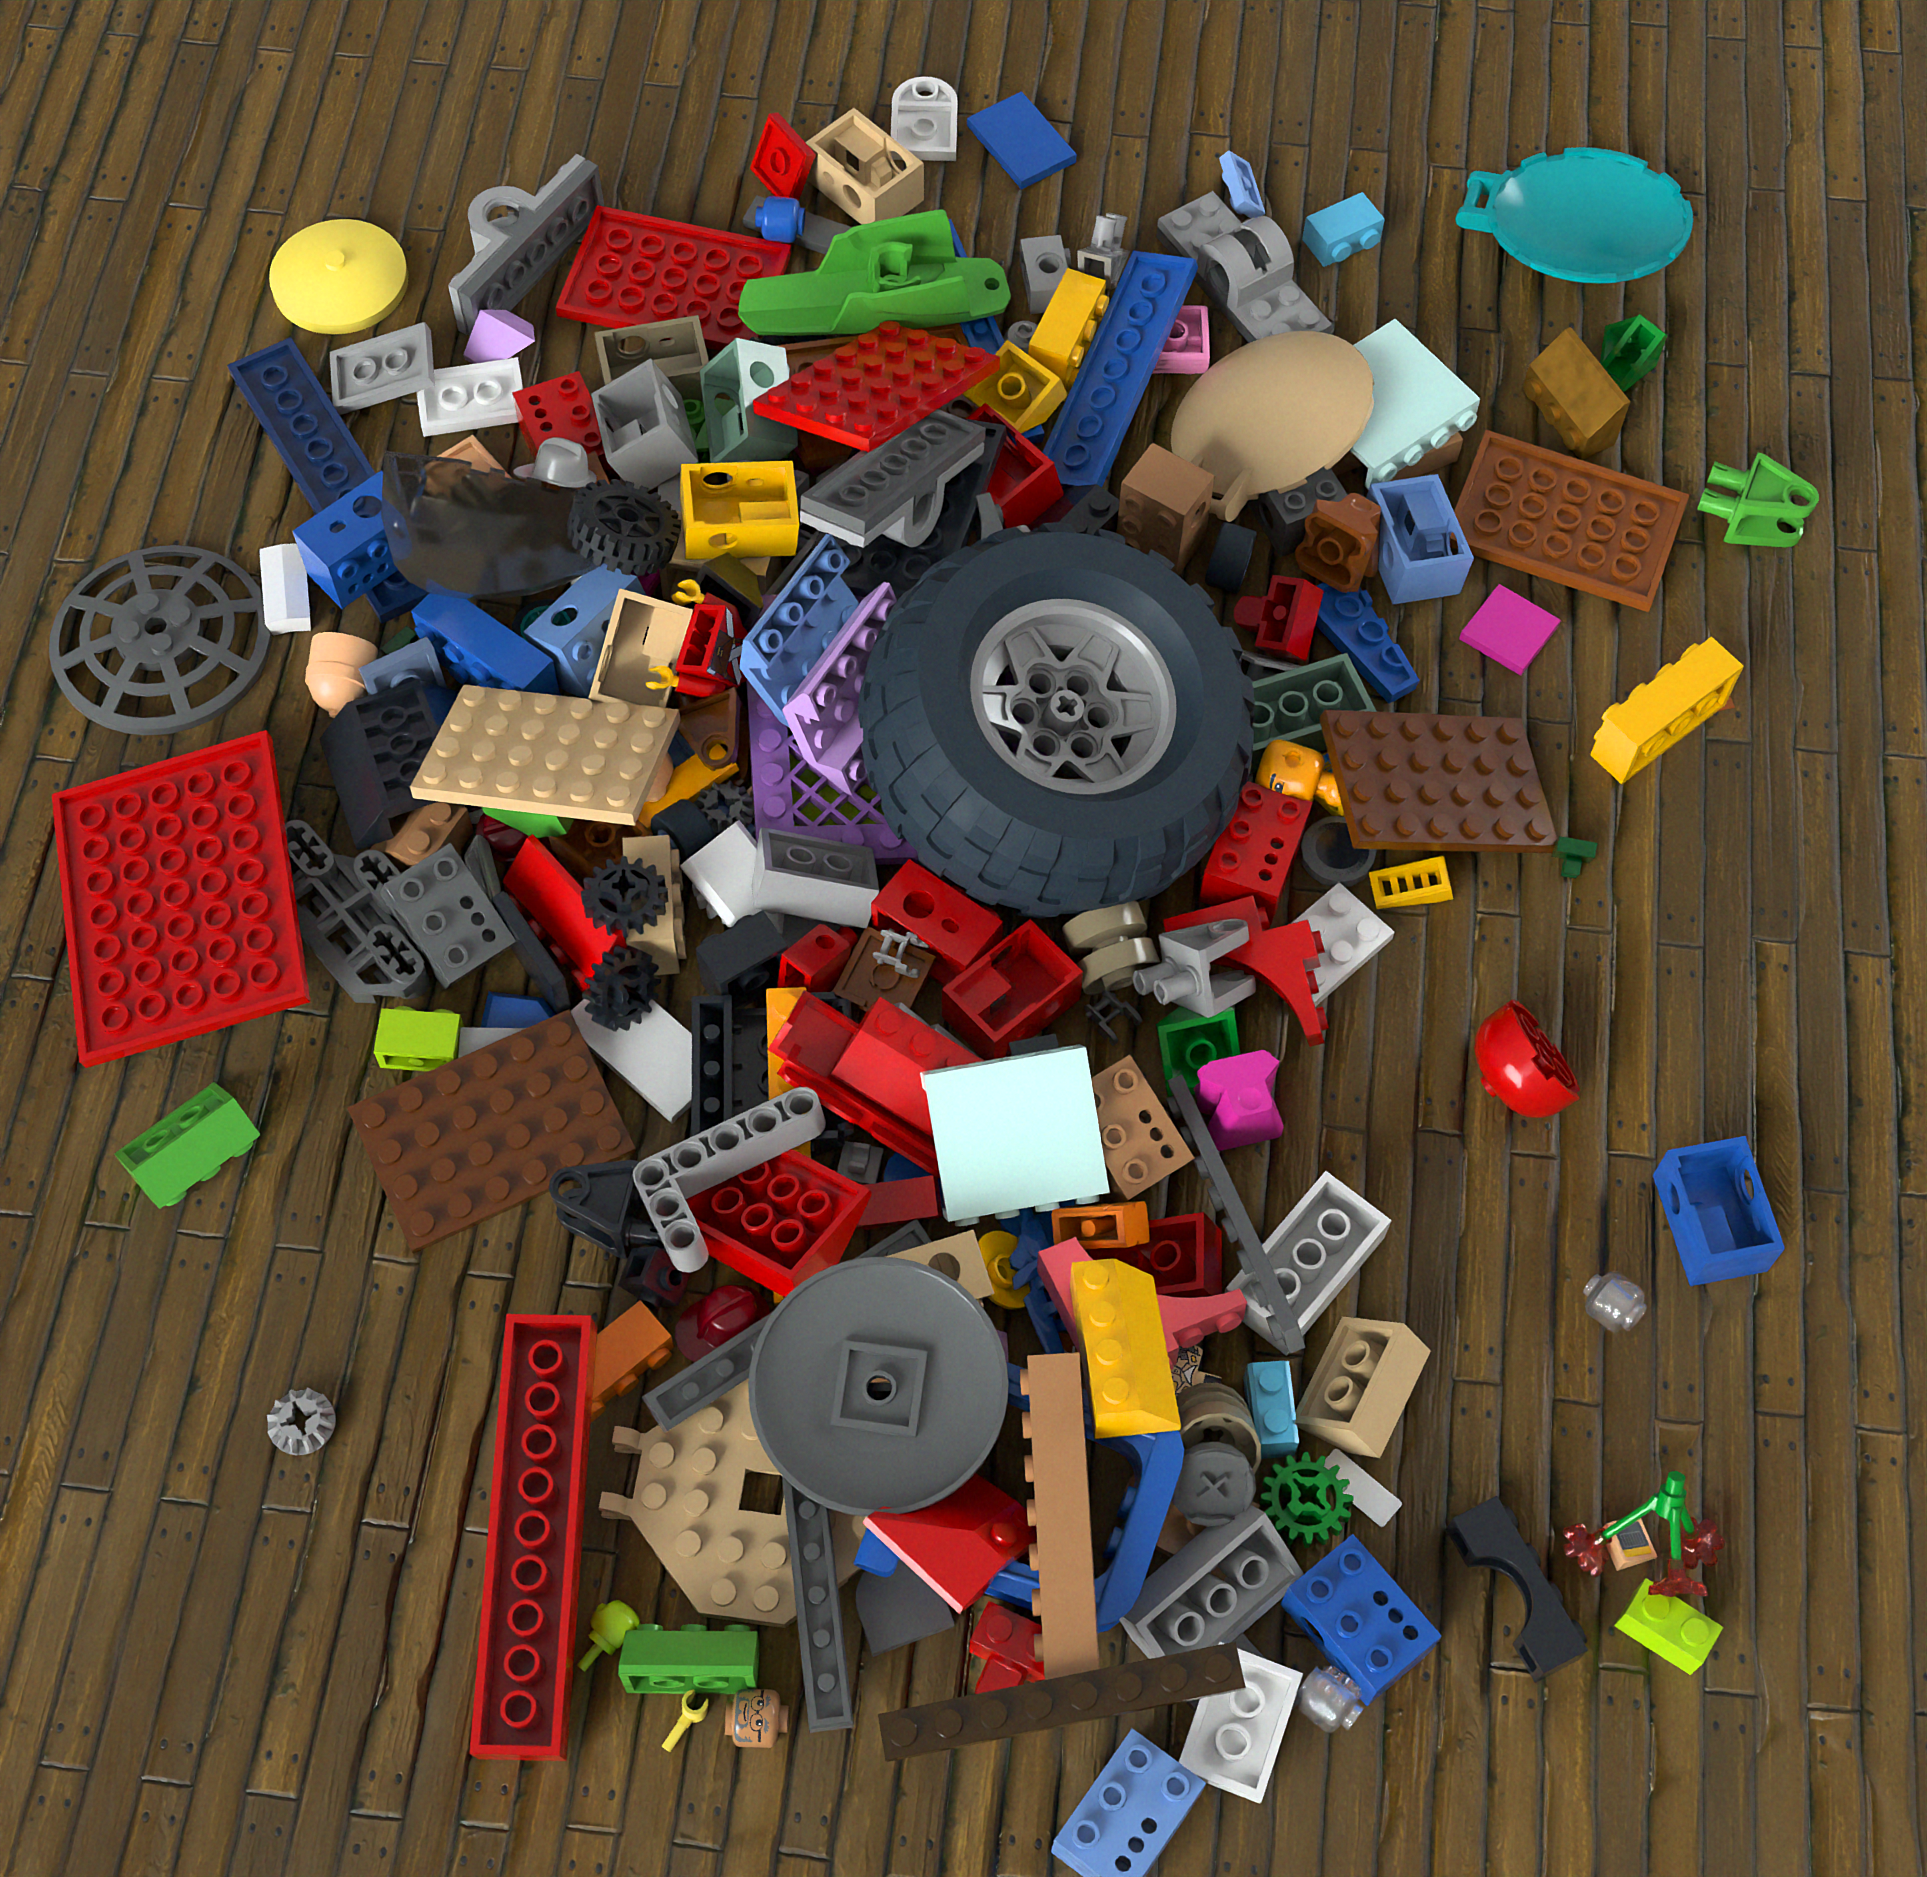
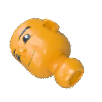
(1296, 772)

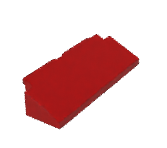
(811, 1047)

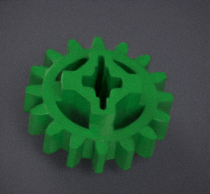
(1318, 1512)

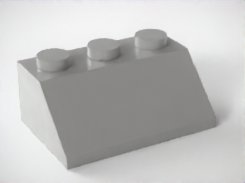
(814, 878)

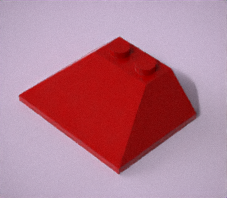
(960, 1540)

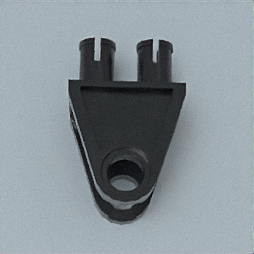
(604, 1206)

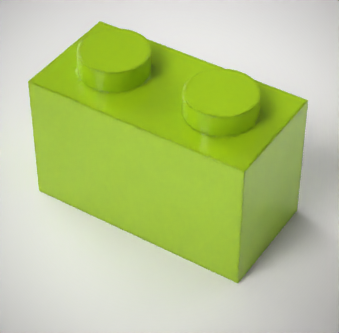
(417, 1038)
(1669, 1628)

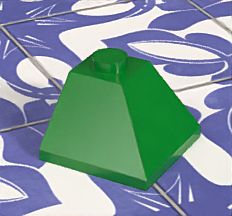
(1192, 1041)

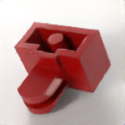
(1283, 617)
(1008, 1647)

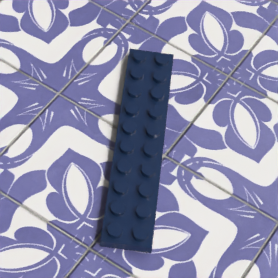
(316, 449)

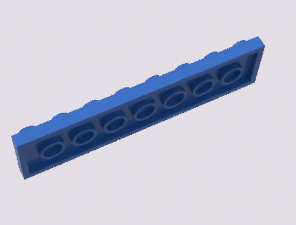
(1118, 367)

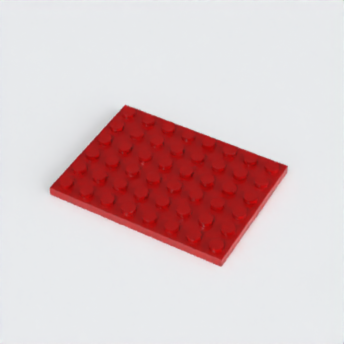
(178, 899)

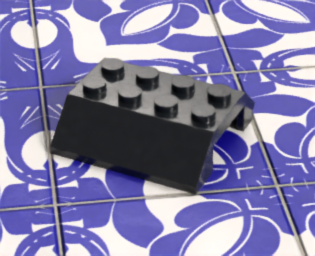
(733, 1066)

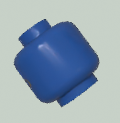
(780, 219)

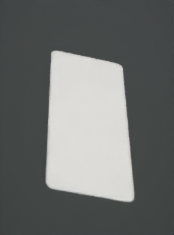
(1367, 1492)

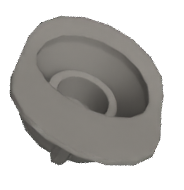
(560, 464)

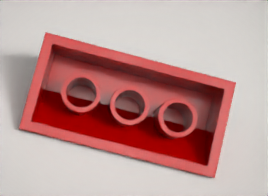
(555, 912)
(887, 1060)

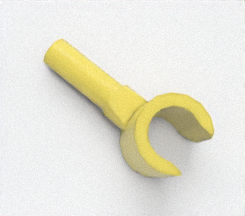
(688, 1716)

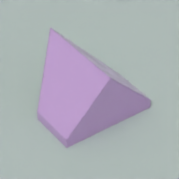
(497, 336)

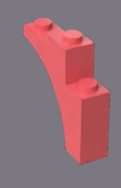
(1183, 1319)

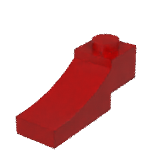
(901, 1202)

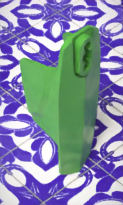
(878, 274)

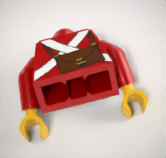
(710, 646)

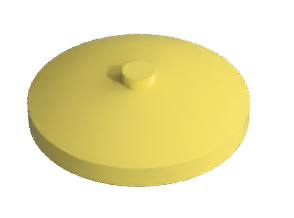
(338, 276)

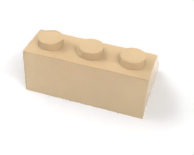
(1362, 1385)

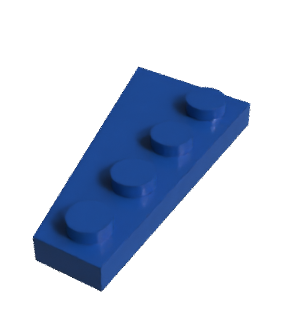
(1357, 630)

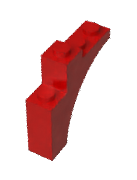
(1273, 956)

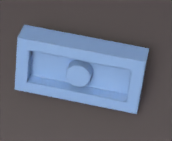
(1241, 185)

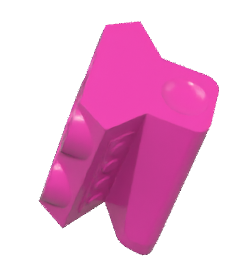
(1239, 1099)

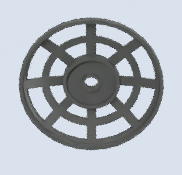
(164, 649)

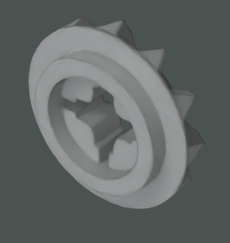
(318, 1427)

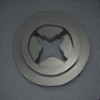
(737, 797)

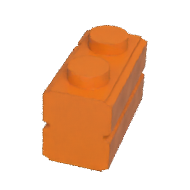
(1102, 1224)

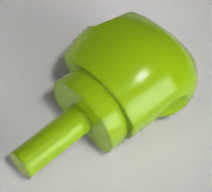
(609, 1630)

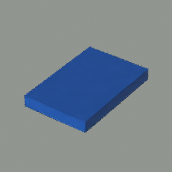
(1021, 140)

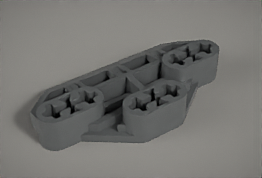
(351, 899)

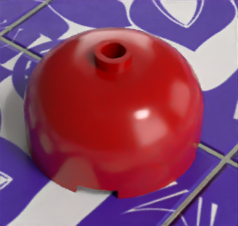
(1519, 1064)

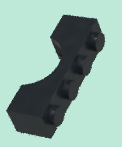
(1490, 1539)

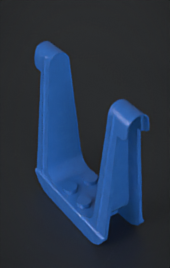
(1156, 1468)

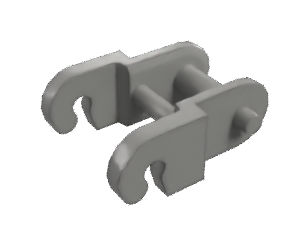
(904, 941)

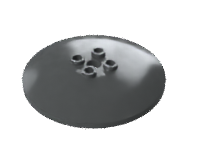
(864, 1325)

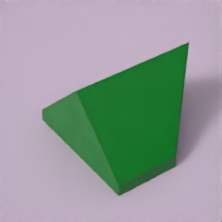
(1631, 349)

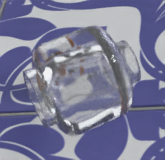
(1614, 1301)
(1330, 1699)

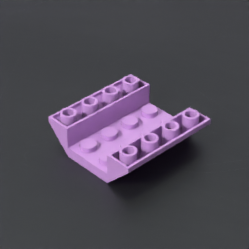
(826, 702)

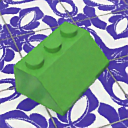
(188, 1145)
(689, 1660)

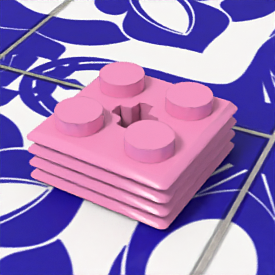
(1187, 344)

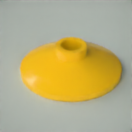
(995, 1251)

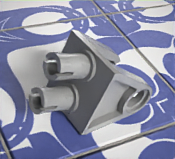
(1186, 967)

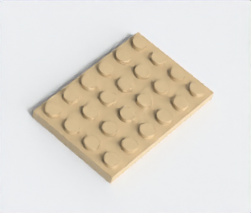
(547, 754)

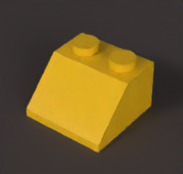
(1019, 391)

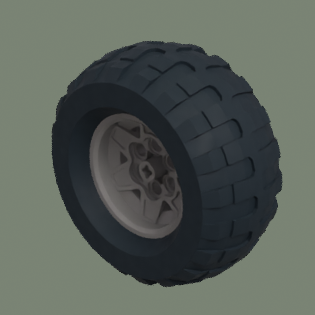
(1145, 668)

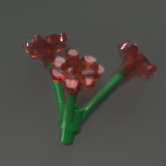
(1690, 1542)

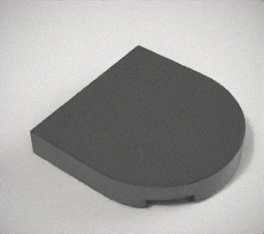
(899, 1609)

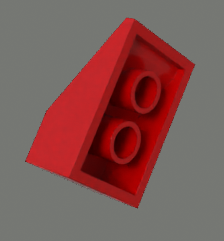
(1180, 1256)

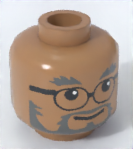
(756, 1718)

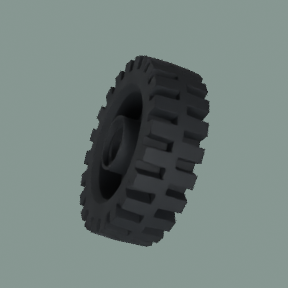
(623, 527)

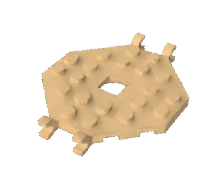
(689, 1513)

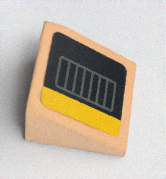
(1630, 1546)

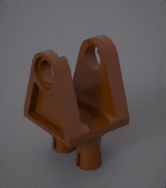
(716, 721)

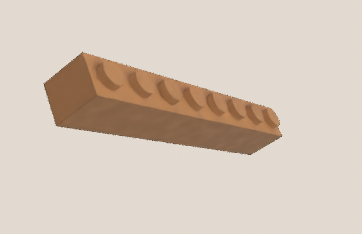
(1060, 1515)

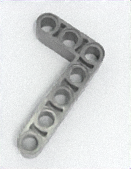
(717, 1164)

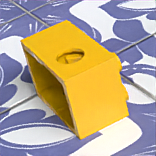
(741, 515)

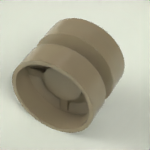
(1110, 946)

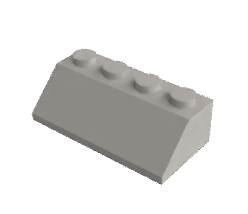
(1192, 1609)

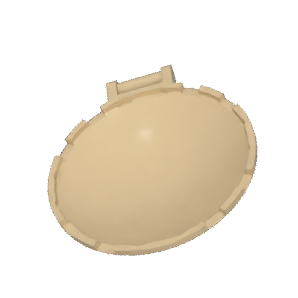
(1273, 415)

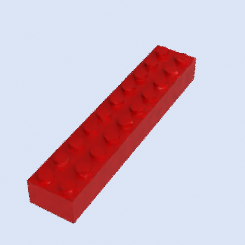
(534, 1539)

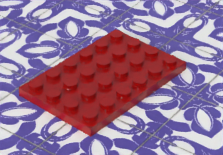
(661, 269)
(876, 385)

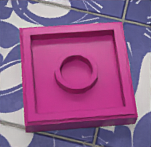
(1509, 629)

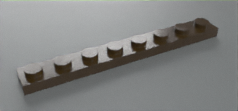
(1061, 1701)

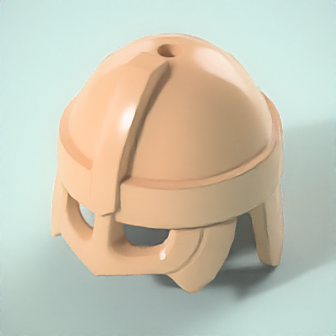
(334, 669)

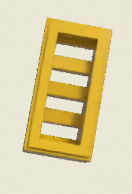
(1408, 871)

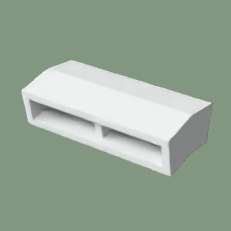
(284, 589)

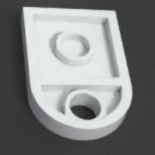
(925, 123)

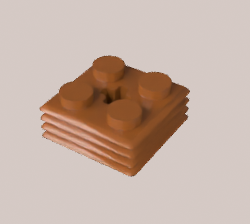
(580, 846)

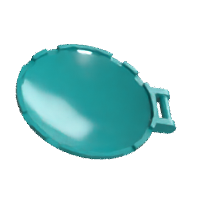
(1582, 215)

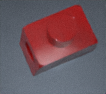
(817, 959)

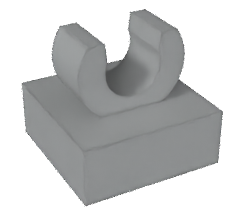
(861, 1162)

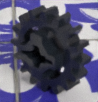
(606, 890)
(621, 988)

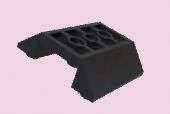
(378, 750)

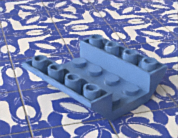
(798, 626)

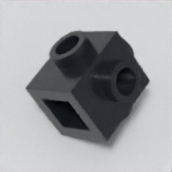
(653, 1278)

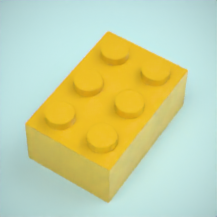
(1069, 325)

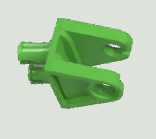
(1759, 503)

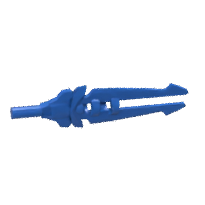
(1024, 1259)

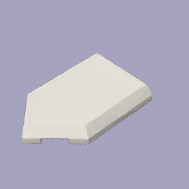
(725, 875)

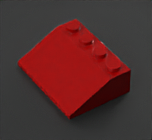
(780, 1219)

